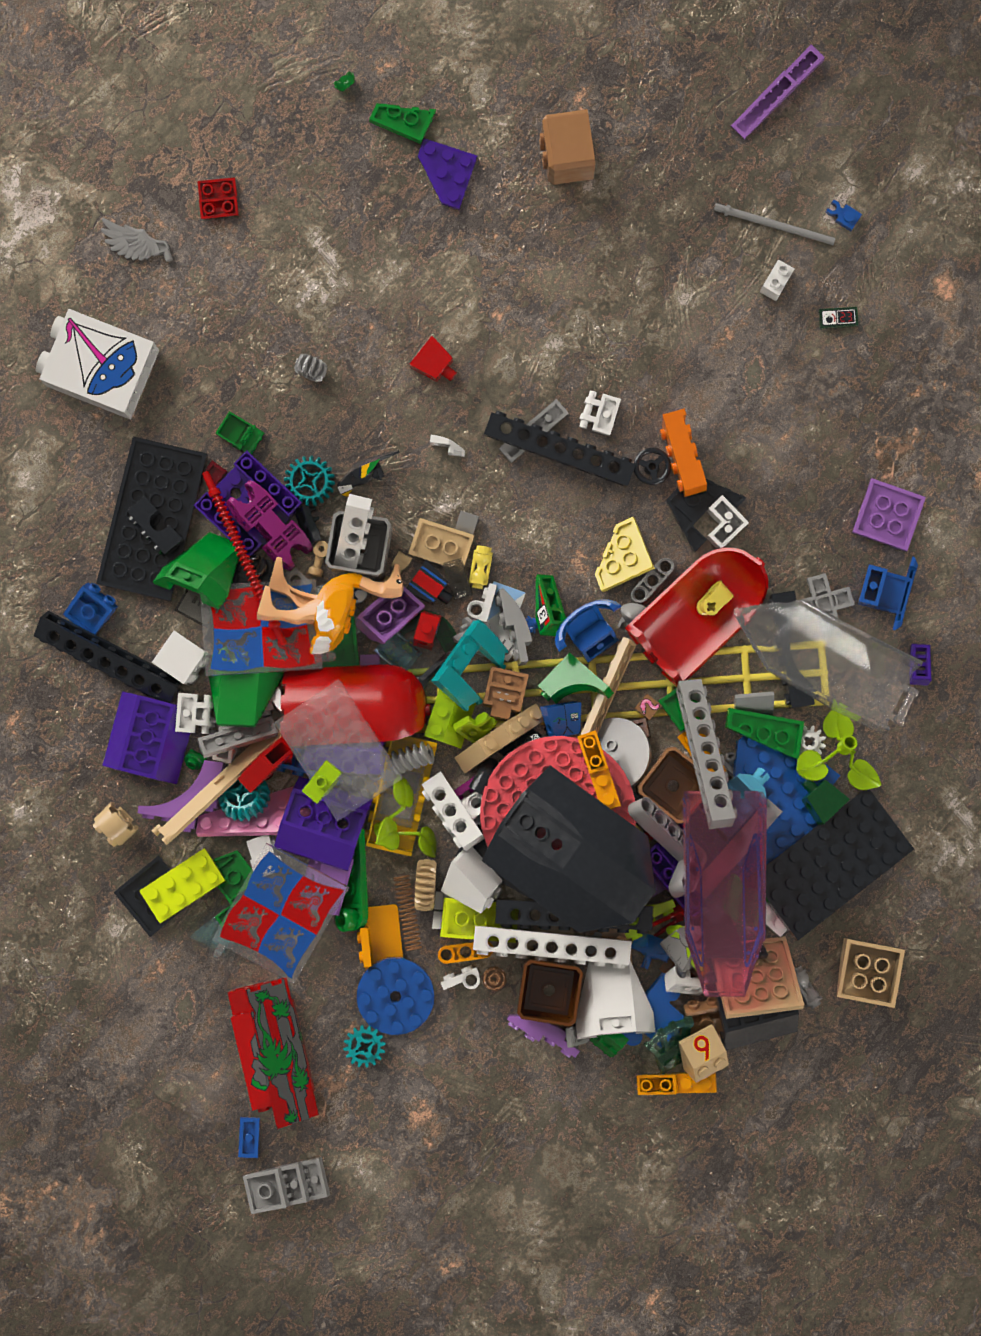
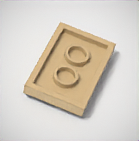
(440, 543)

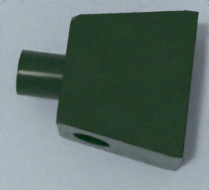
(822, 800)

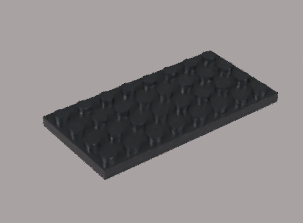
(171, 482)
(833, 863)

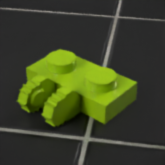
(475, 729)

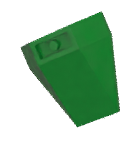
(203, 568)
(242, 698)

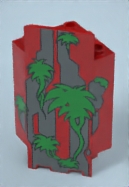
(273, 1051)

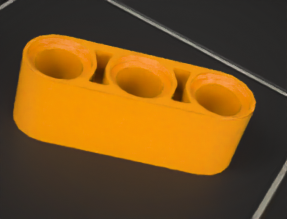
(456, 955)

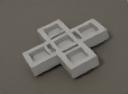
(824, 598)

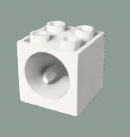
(180, 659)

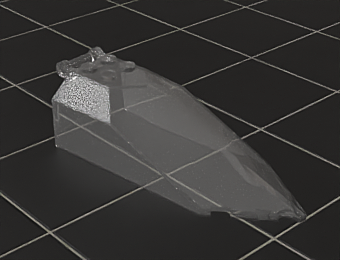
(831, 661)

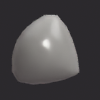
(629, 613)

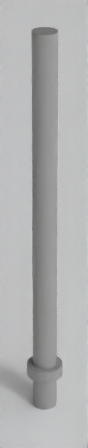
(727, 210)

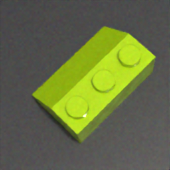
(443, 717)

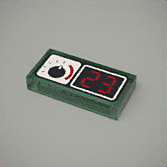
(838, 317)

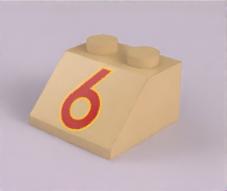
(703, 1053)

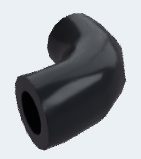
(483, 774)

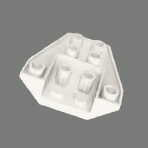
(613, 1003)

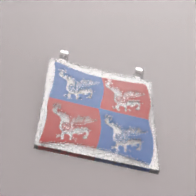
(243, 645)
(279, 913)

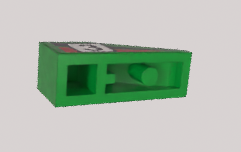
(548, 605)

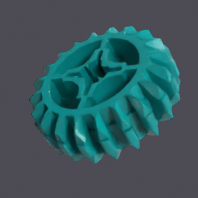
(317, 477)
(248, 802)

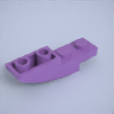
(536, 1030)

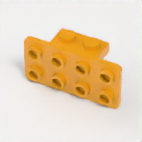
(380, 935)

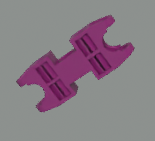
(269, 525)

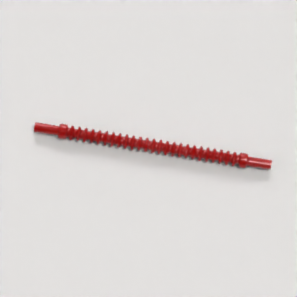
(244, 558)

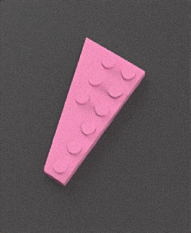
(266, 823)

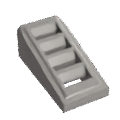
(571, 1037)

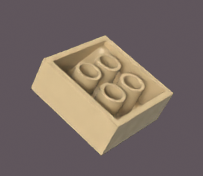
(869, 972)

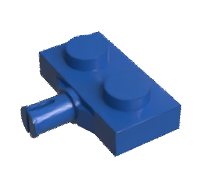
(650, 948)

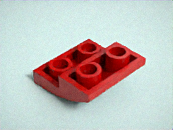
(218, 198)

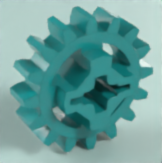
(360, 1038)

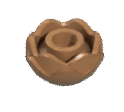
(488, 980)

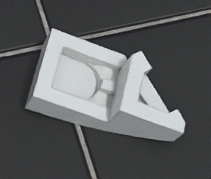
(454, 449)

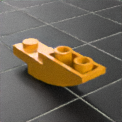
(598, 769)
(674, 1083)

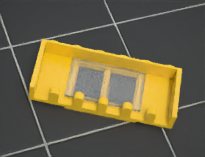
(386, 804)

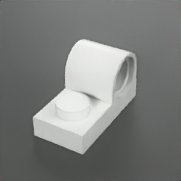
(488, 595)
(682, 982)

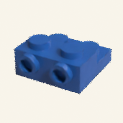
(90, 608)

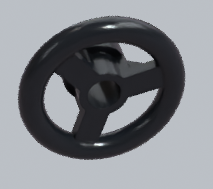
(653, 473)

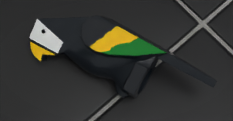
(363, 472)

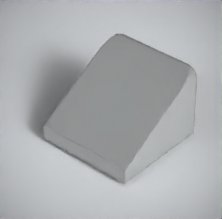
(467, 522)

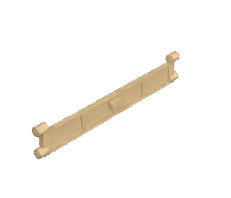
(212, 790)

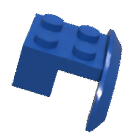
(888, 591)
(588, 629)

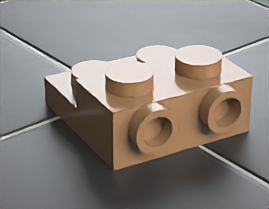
(704, 1014)

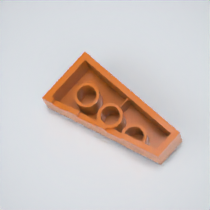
(683, 453)

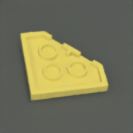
(624, 556)

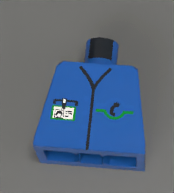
(562, 718)

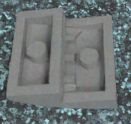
(755, 702)

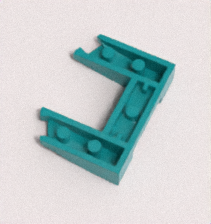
(448, 677)

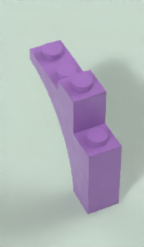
(167, 810)

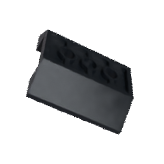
(755, 1028)

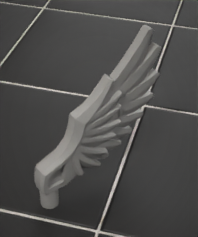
(134, 242)

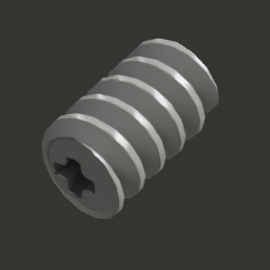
(414, 758)

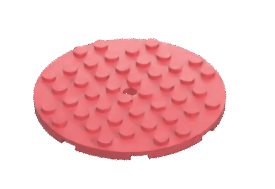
(527, 763)

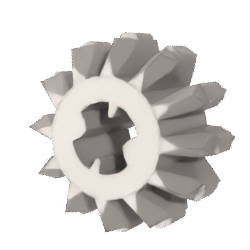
(310, 367)

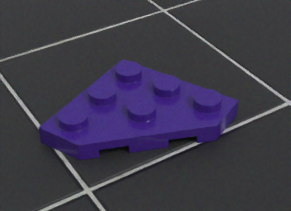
(447, 171)

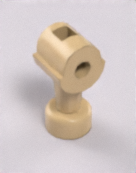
(320, 552)
(403, 561)

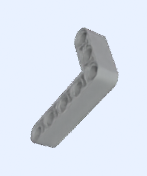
(666, 833)

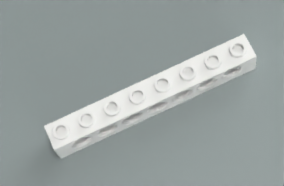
(621, 957)

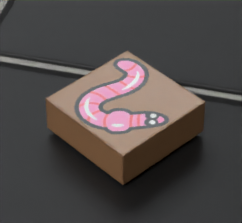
(648, 707)

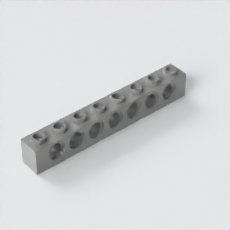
(716, 816)

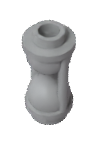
(810, 995)

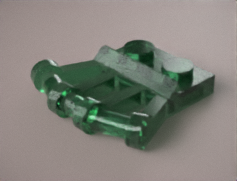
(669, 1055)

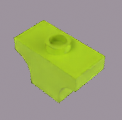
(322, 782)

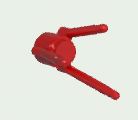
(678, 915)

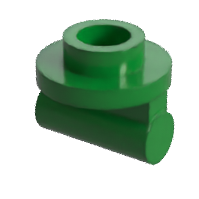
(194, 760)

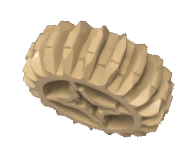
(425, 885)

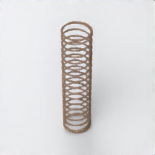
(412, 947)

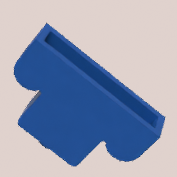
(662, 1010)

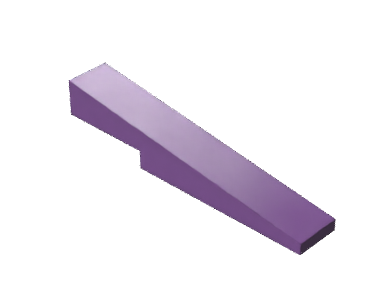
(778, 91)

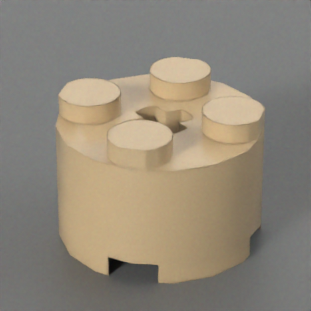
(115, 824)

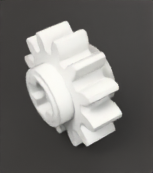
(814, 736)

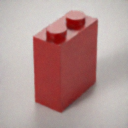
(265, 765)

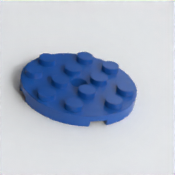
(390, 1015)

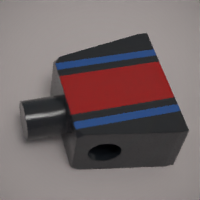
(429, 585)

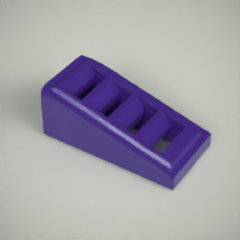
(925, 677)

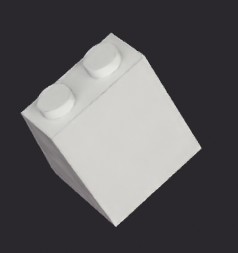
(472, 881)

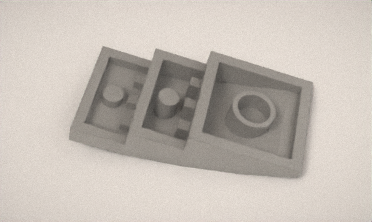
(286, 1185)

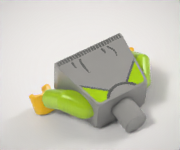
(677, 948)

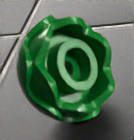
(344, 81)

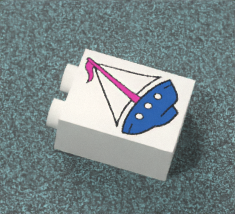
(97, 363)

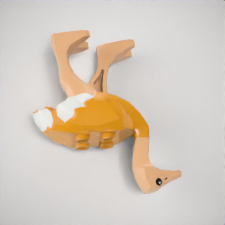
(329, 609)

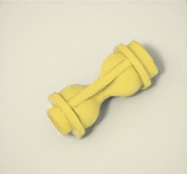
(482, 556)

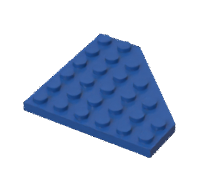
(781, 789)

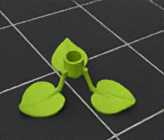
(812, 767)
(387, 829)

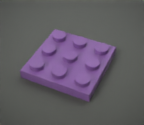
(888, 515)

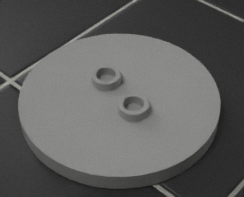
(627, 746)

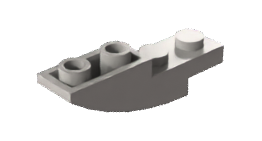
(513, 618)

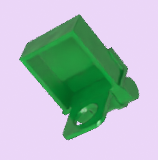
(239, 433)
(610, 1043)

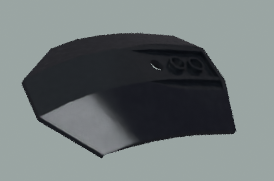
(599, 873)

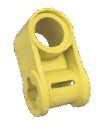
(716, 597)

